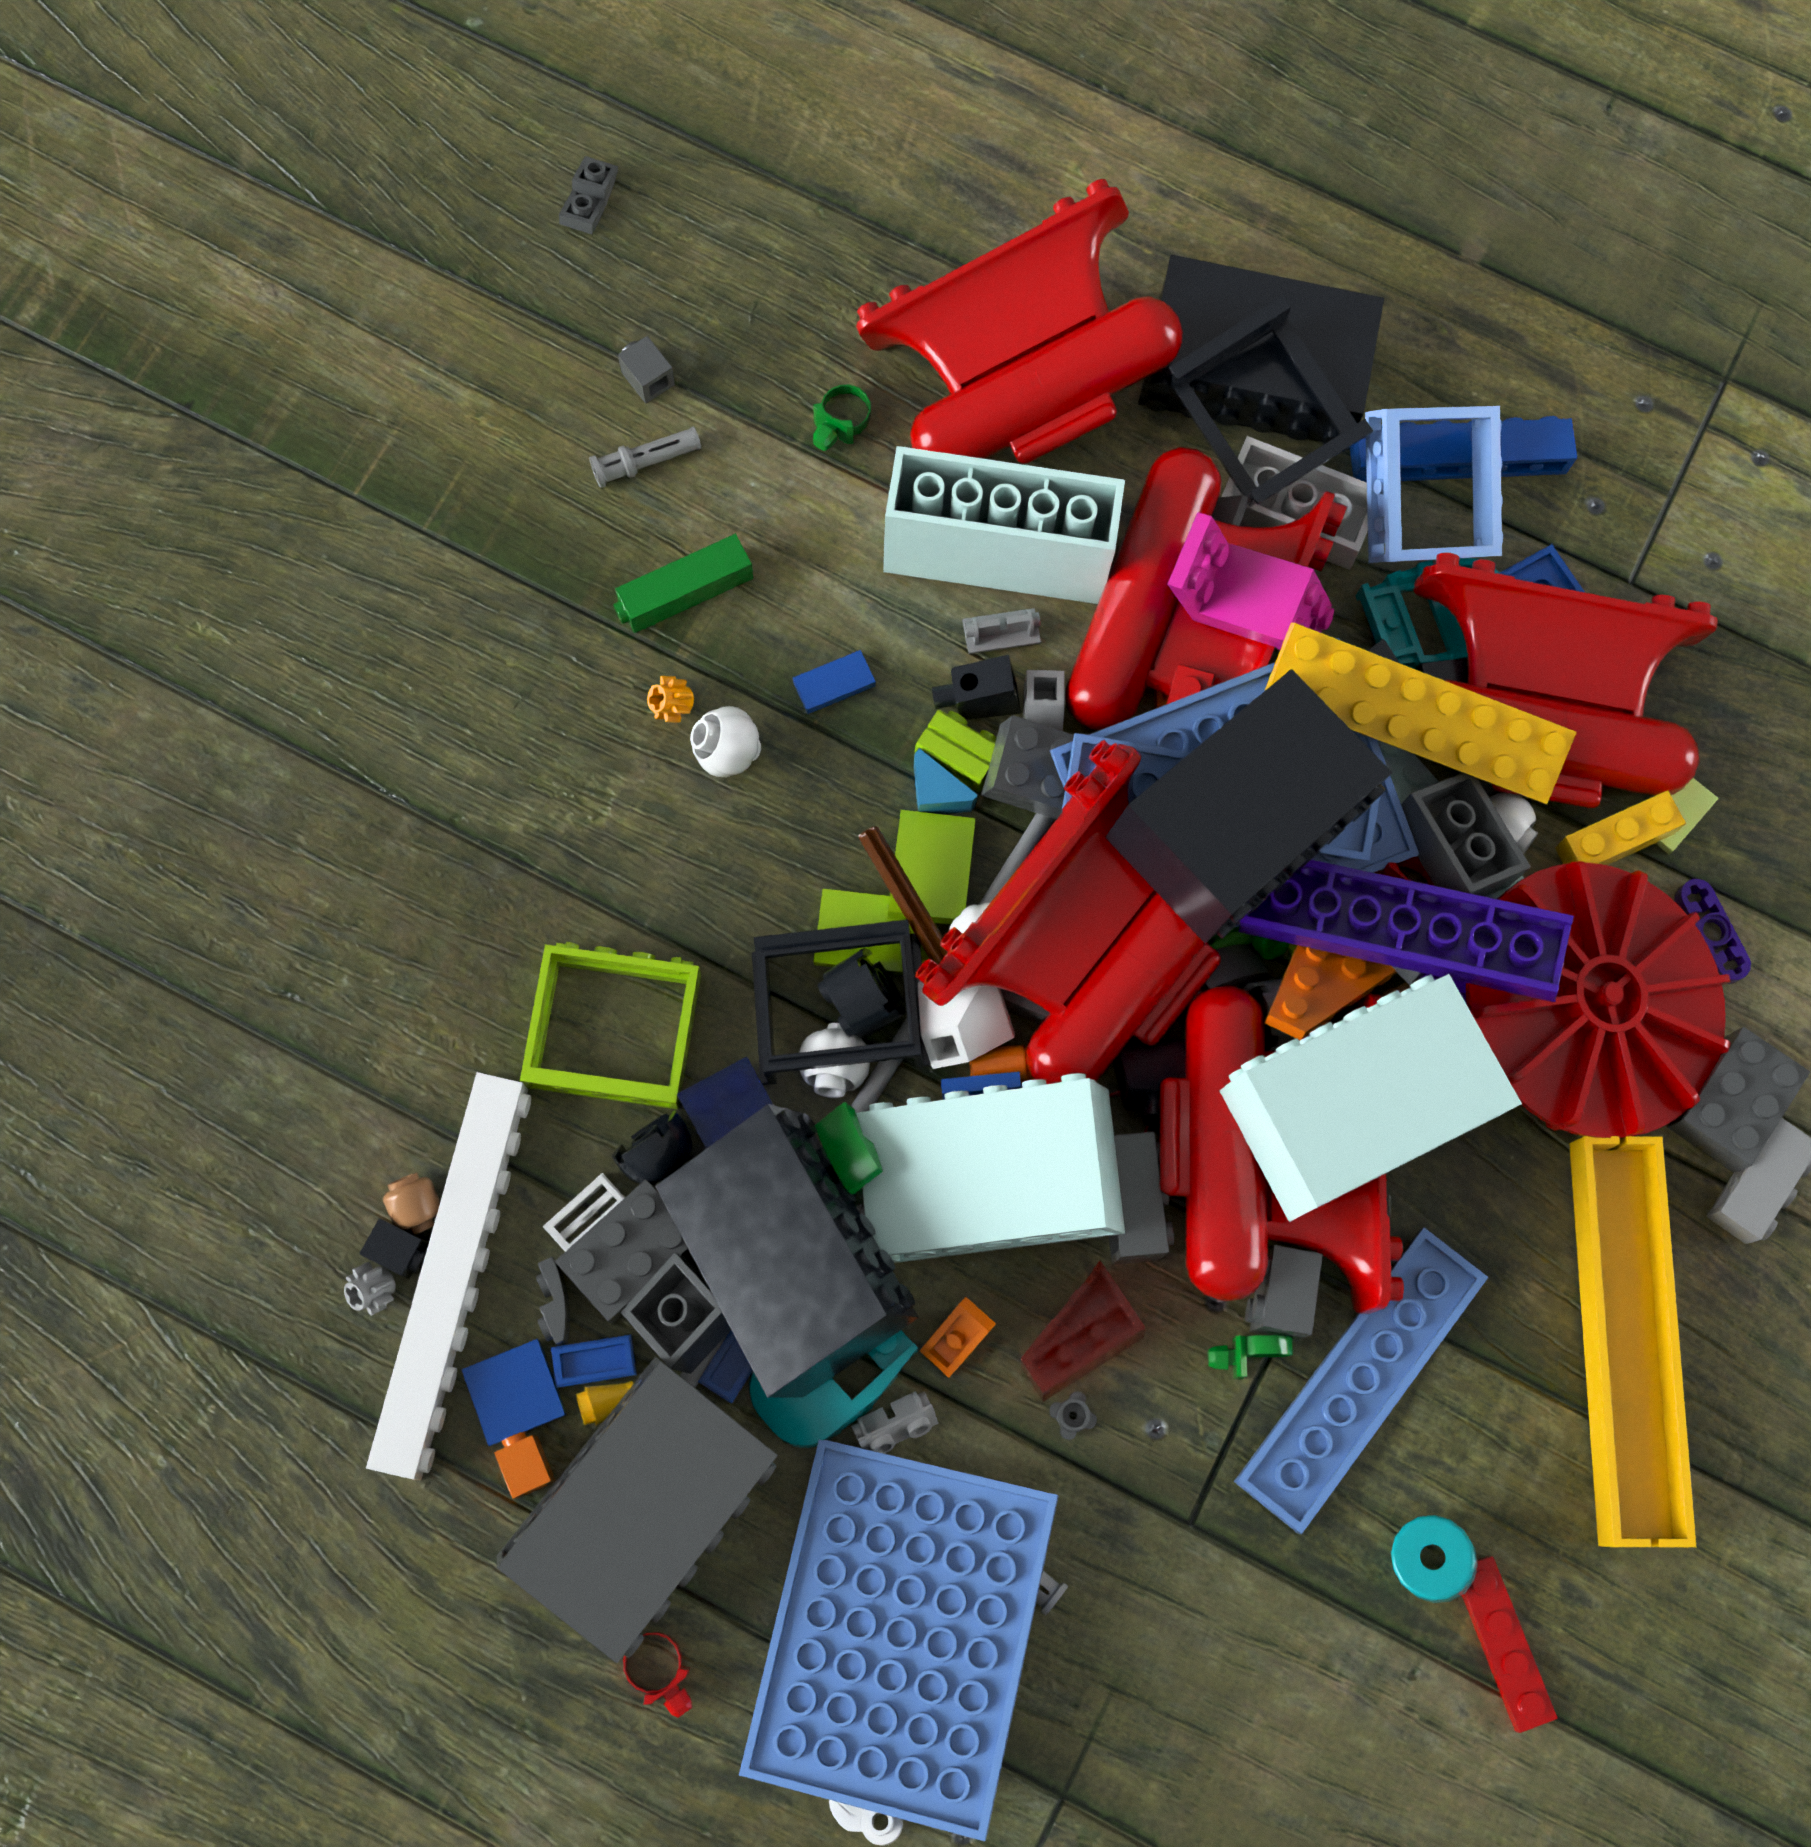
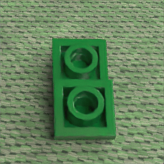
(847, 1148)

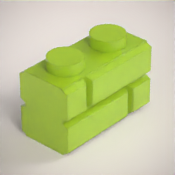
(958, 748)

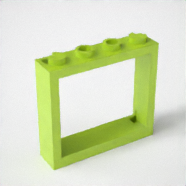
(608, 961)

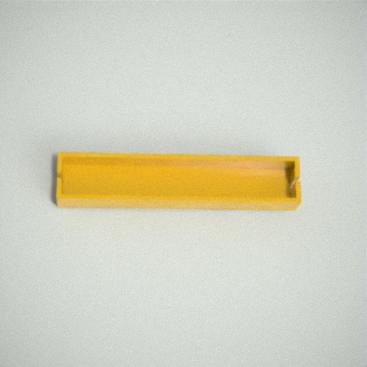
(1631, 1343)

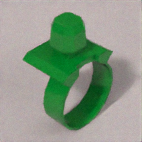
(830, 428)
(1248, 1346)

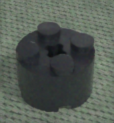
(861, 994)

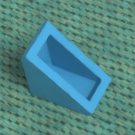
(938, 789)

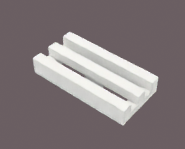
(574, 1204)

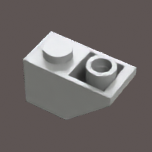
(1044, 697)

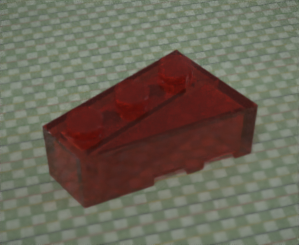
(1083, 1335)

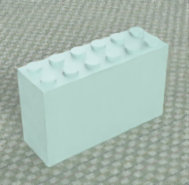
(1001, 524)
(1367, 1094)
(993, 1169)

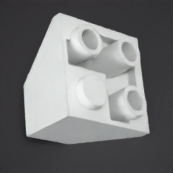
(965, 1026)

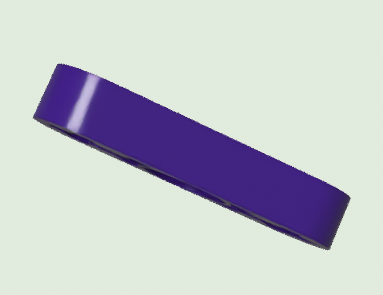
(1736, 950)

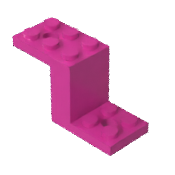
(1245, 588)

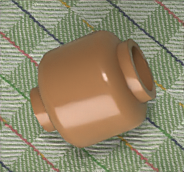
(412, 1203)

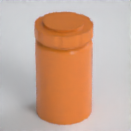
(1002, 1060)

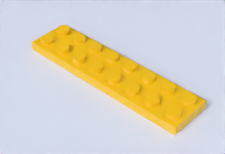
(1428, 714)

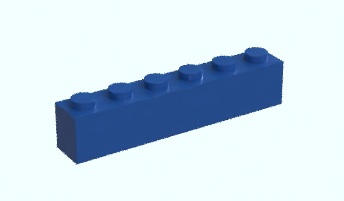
(1445, 449)

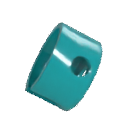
(1455, 1574)

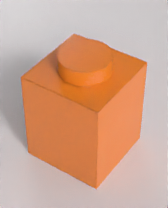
(524, 1465)

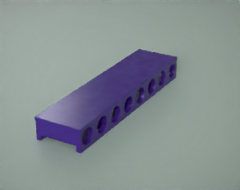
(1417, 928)

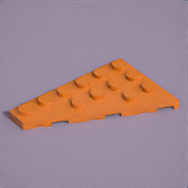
(1321, 986)

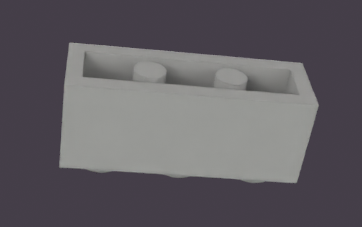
(1760, 1191)

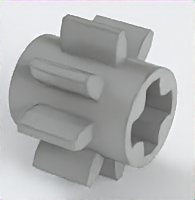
(369, 1288)

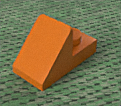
(957, 1337)

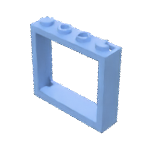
(1385, 482)

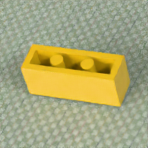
(1623, 832)

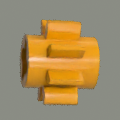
(670, 699)

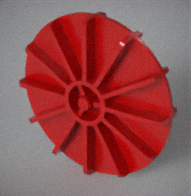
(1632, 1010)

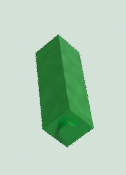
(683, 584)

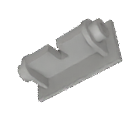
(1002, 630)
(912, 1419)

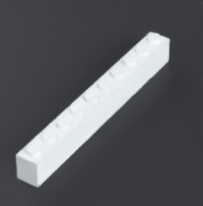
(448, 1278)

